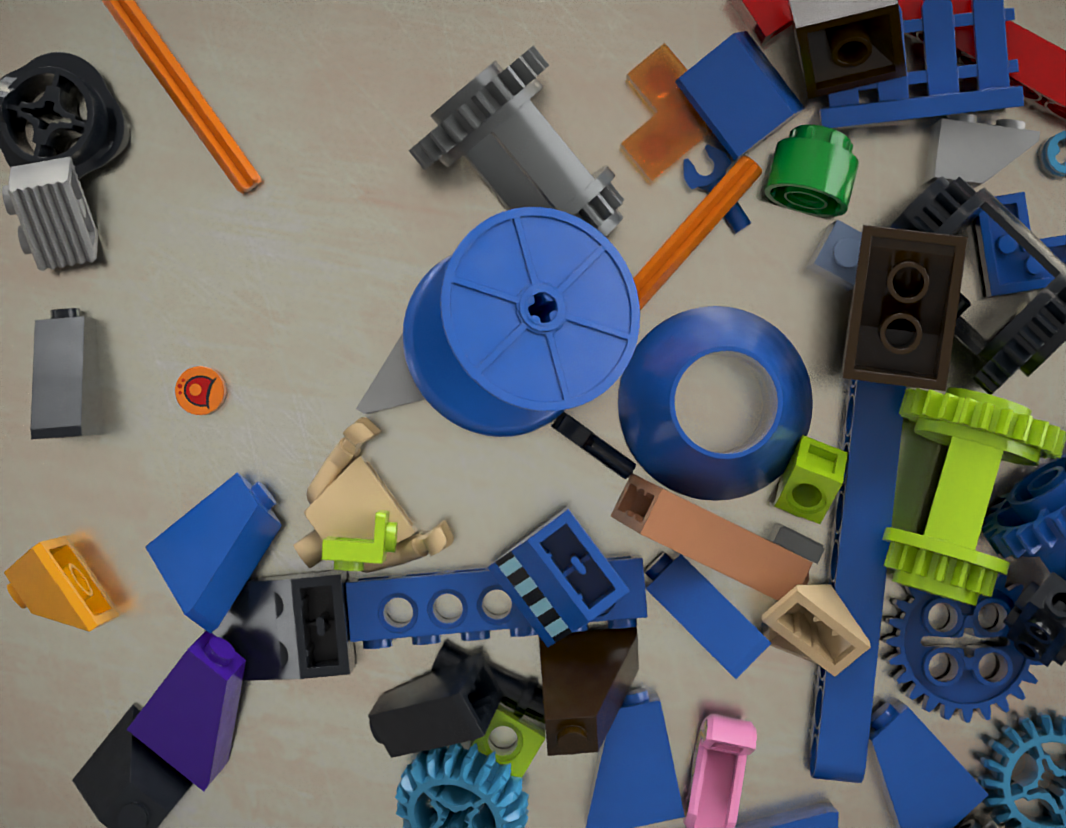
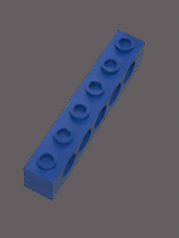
(371, 624)

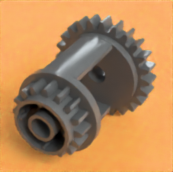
(517, 147)

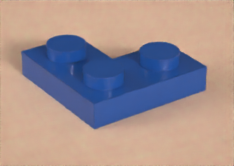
(1004, 261)

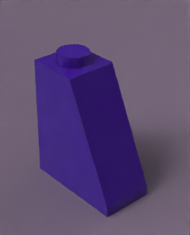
(195, 710)

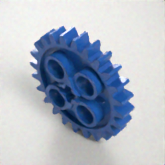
(963, 685)

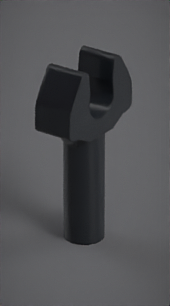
(594, 445)

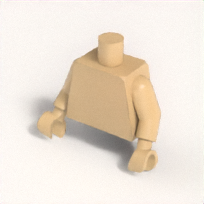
(346, 501)

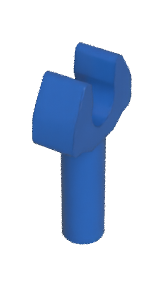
(693, 180)

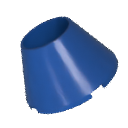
(650, 416)

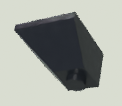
(129, 781)

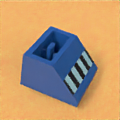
(558, 578)

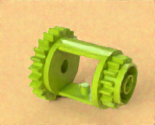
(979, 436)

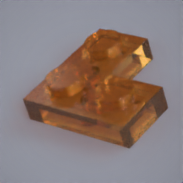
(676, 124)

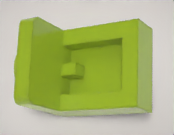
(352, 553)

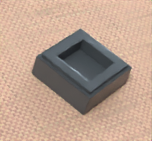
(796, 542)

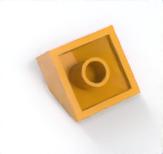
(59, 586)

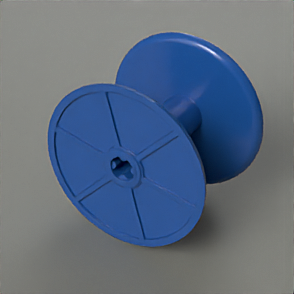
(521, 322)

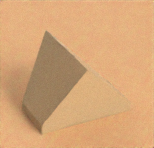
(815, 627)

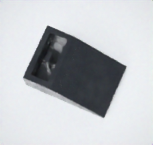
(291, 627)

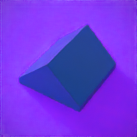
(739, 94)

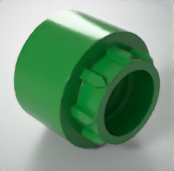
(813, 171)

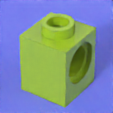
(811, 479)
(523, 751)

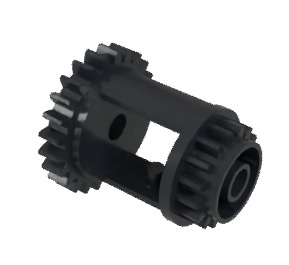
(1040, 325)

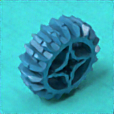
(1025, 785)
(460, 791)

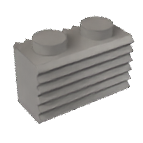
(51, 213)

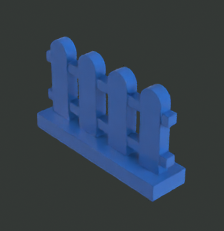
(941, 70)

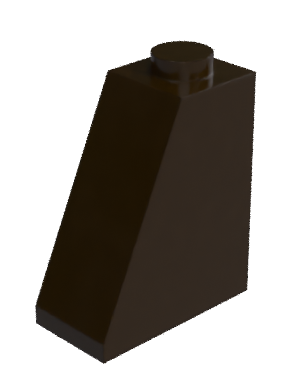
(585, 686)

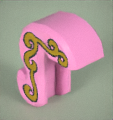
(718, 772)

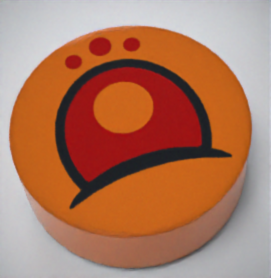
(200, 390)

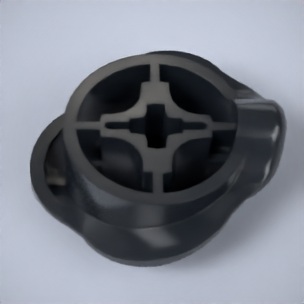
(59, 73)

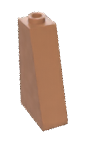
(709, 539)

